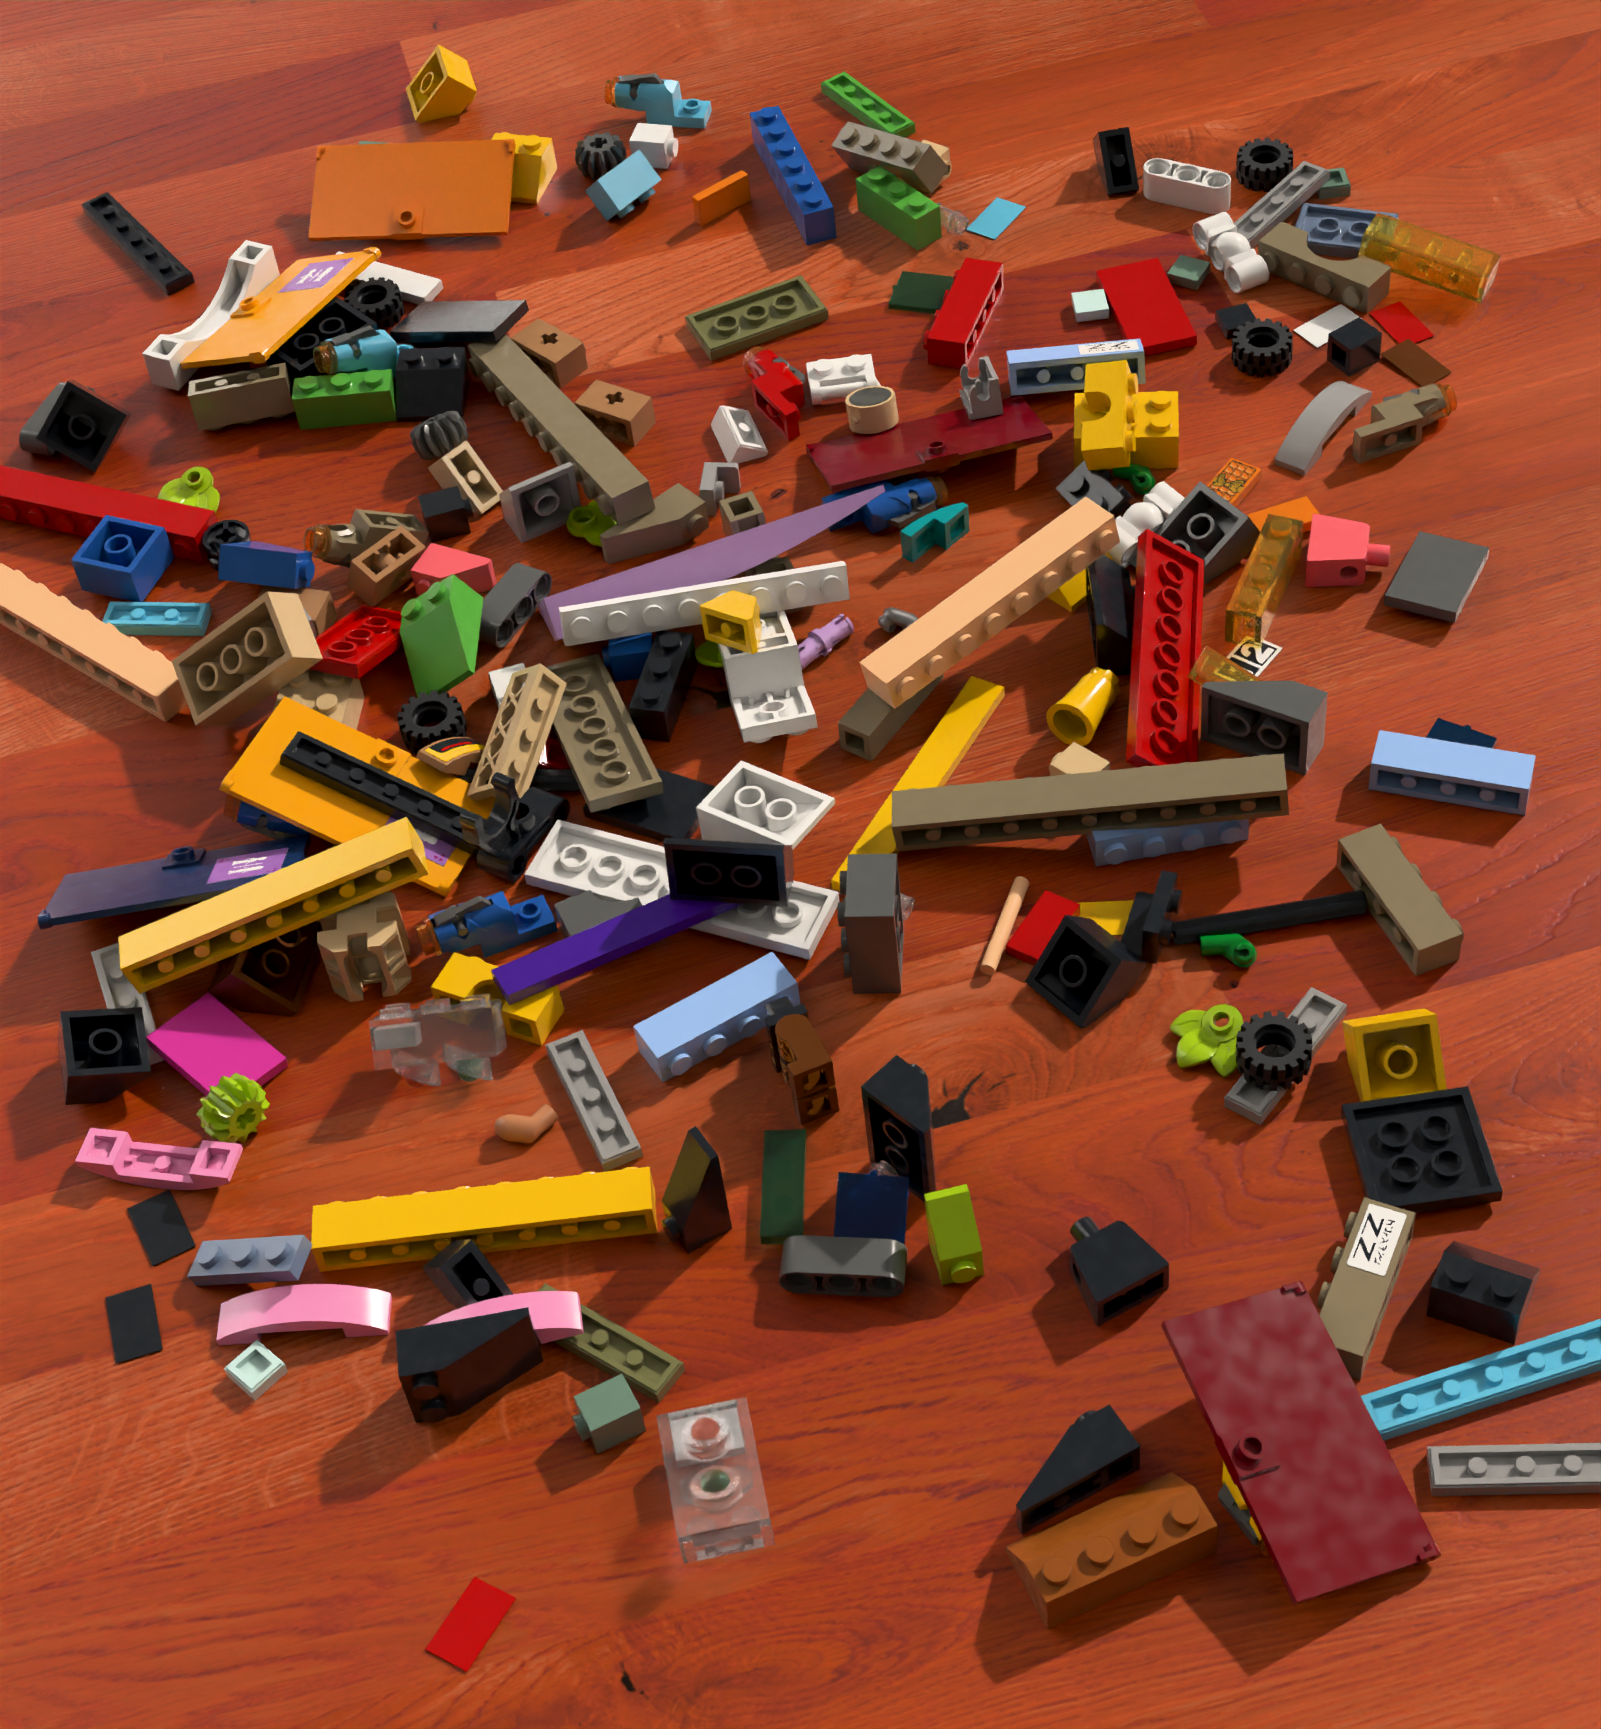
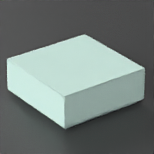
(1090, 305)
(256, 1370)

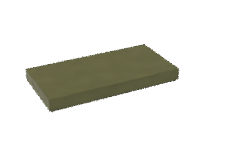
(756, 317)

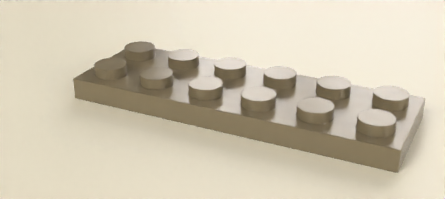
(601, 737)

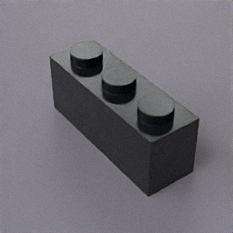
(663, 685)

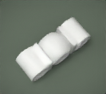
(1230, 252)
(1149, 515)

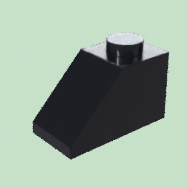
(1116, 161)
(465, 1274)

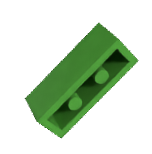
(898, 208)
(345, 399)

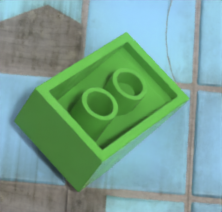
(442, 635)

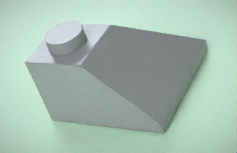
(540, 502)

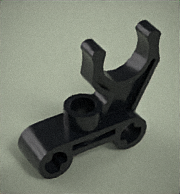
(511, 827)

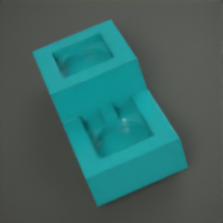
(938, 527)

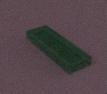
(783, 1185)

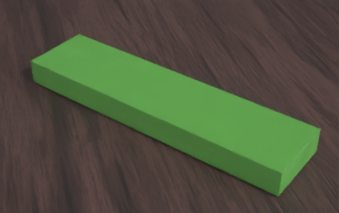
(866, 105)

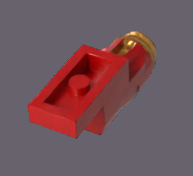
(776, 389)

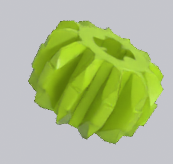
(233, 1108)

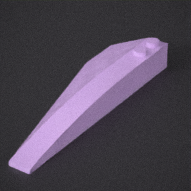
(710, 561)

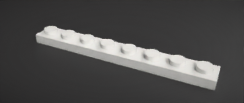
(681, 605)

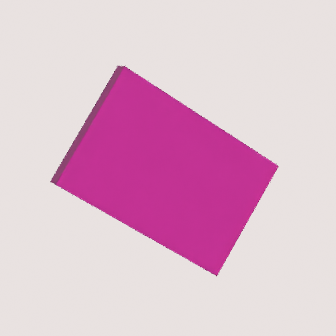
(214, 1042)

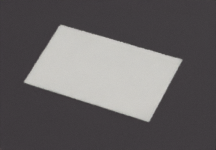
(1317, 329)

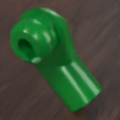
(1138, 475)
(1231, 946)

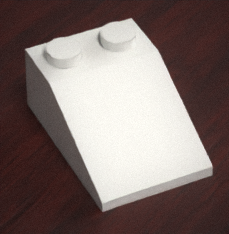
(760, 808)

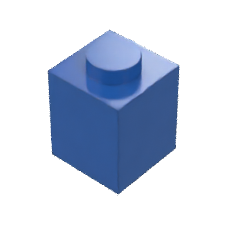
(627, 655)

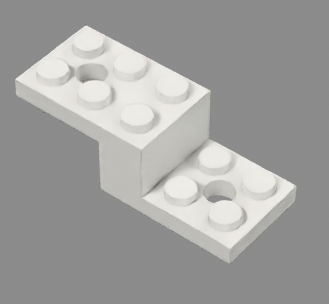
(769, 685)

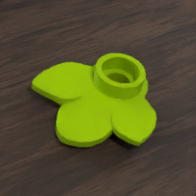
(192, 493)
(589, 523)
(1205, 1041)

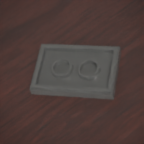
(1436, 576)

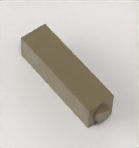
(874, 722)

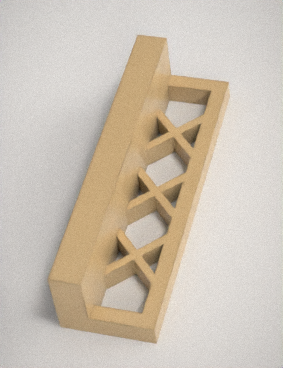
(523, 735)

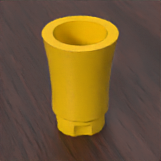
(1083, 707)

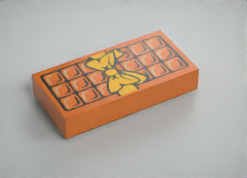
(1235, 481)

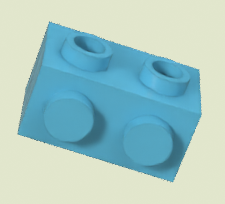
(623, 185)

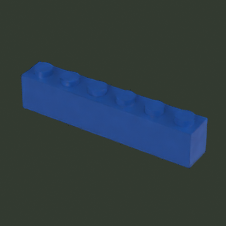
(793, 175)

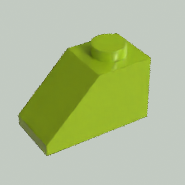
(953, 1235)

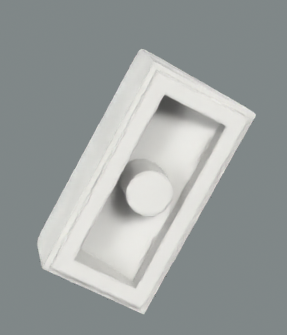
(737, 435)

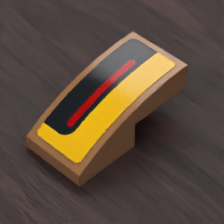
(452, 754)

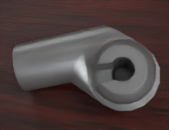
(894, 617)

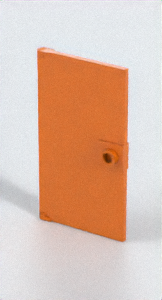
(412, 190)

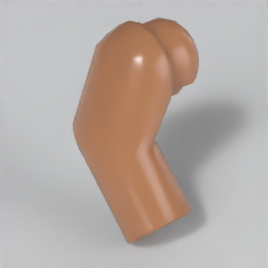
(525, 1128)

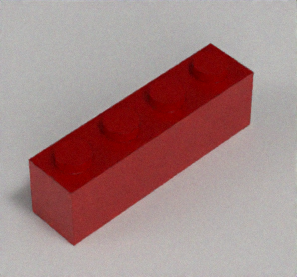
(964, 313)

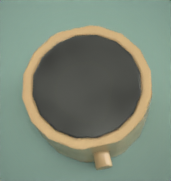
(872, 409)

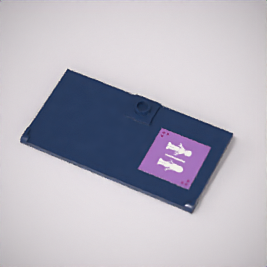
(170, 881)

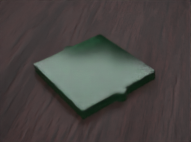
(919, 292)

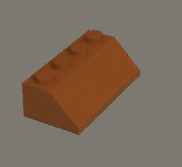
(1114, 1548)

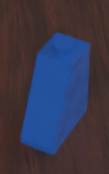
(265, 564)

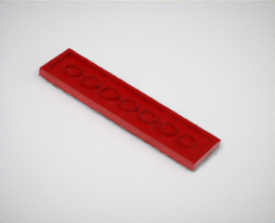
(1164, 649)

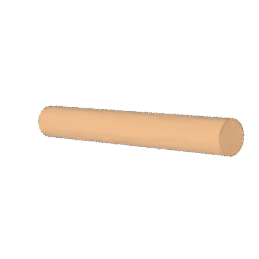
(1004, 926)

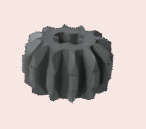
(599, 154)
(439, 435)

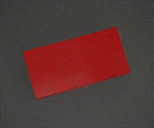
(1039, 926)

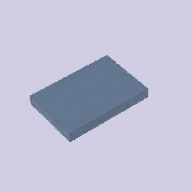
(1335, 229)

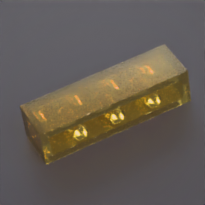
(1430, 257)
(1263, 581)

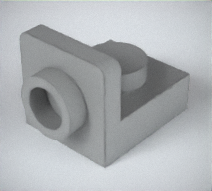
(716, 481)

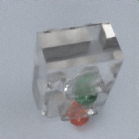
(437, 1033)
(715, 1480)

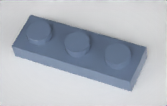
(250, 1260)

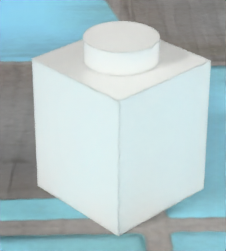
(655, 143)

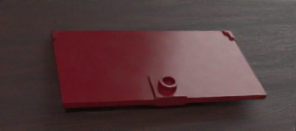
(925, 445)
(1299, 1442)

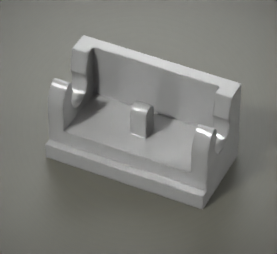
(981, 394)

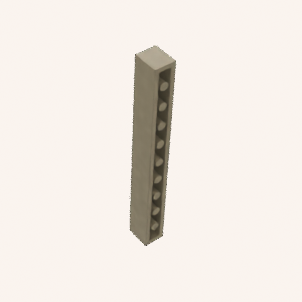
(562, 429)
(1090, 802)

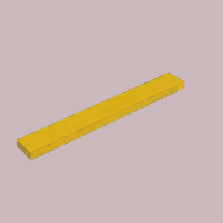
(934, 761)

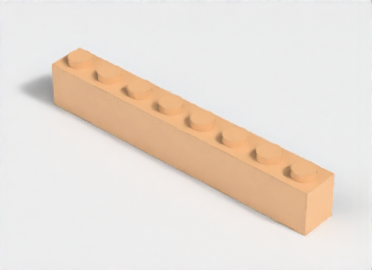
(990, 602)
(89, 645)

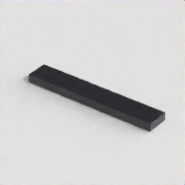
(138, 243)
(376, 789)

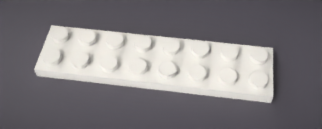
(624, 868)

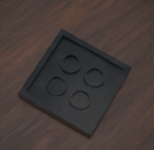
(1422, 1151)

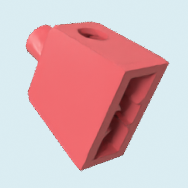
(1341, 552)

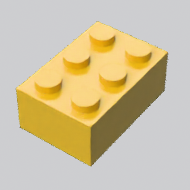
(1154, 431)

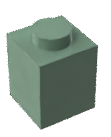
(608, 1414)

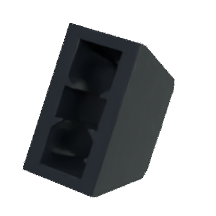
(1114, 1268)

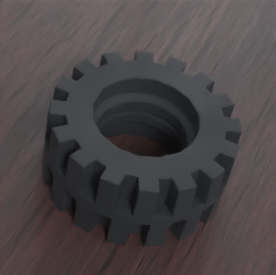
(1263, 163)
(377, 300)
(1262, 347)
(429, 709)
(1273, 1070)

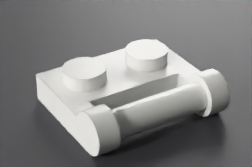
(839, 376)

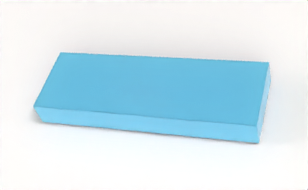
(159, 618)

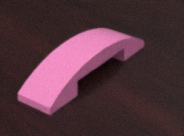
(158, 1165)
(304, 1308)
(552, 1312)

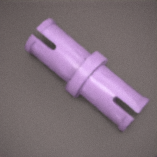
(822, 640)

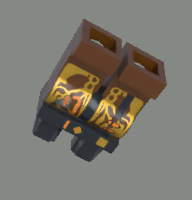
(802, 1060)

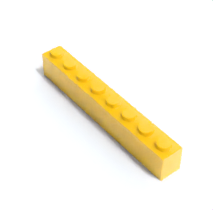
(272, 905)
(491, 1215)

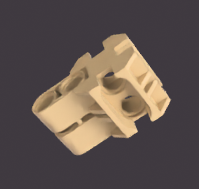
(366, 947)

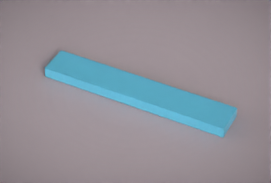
(1486, 1381)

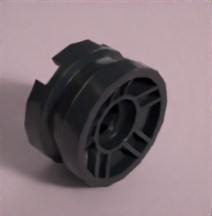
(223, 533)

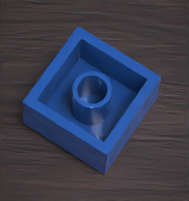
(123, 558)

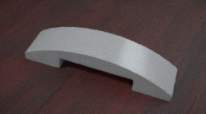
(1317, 423)

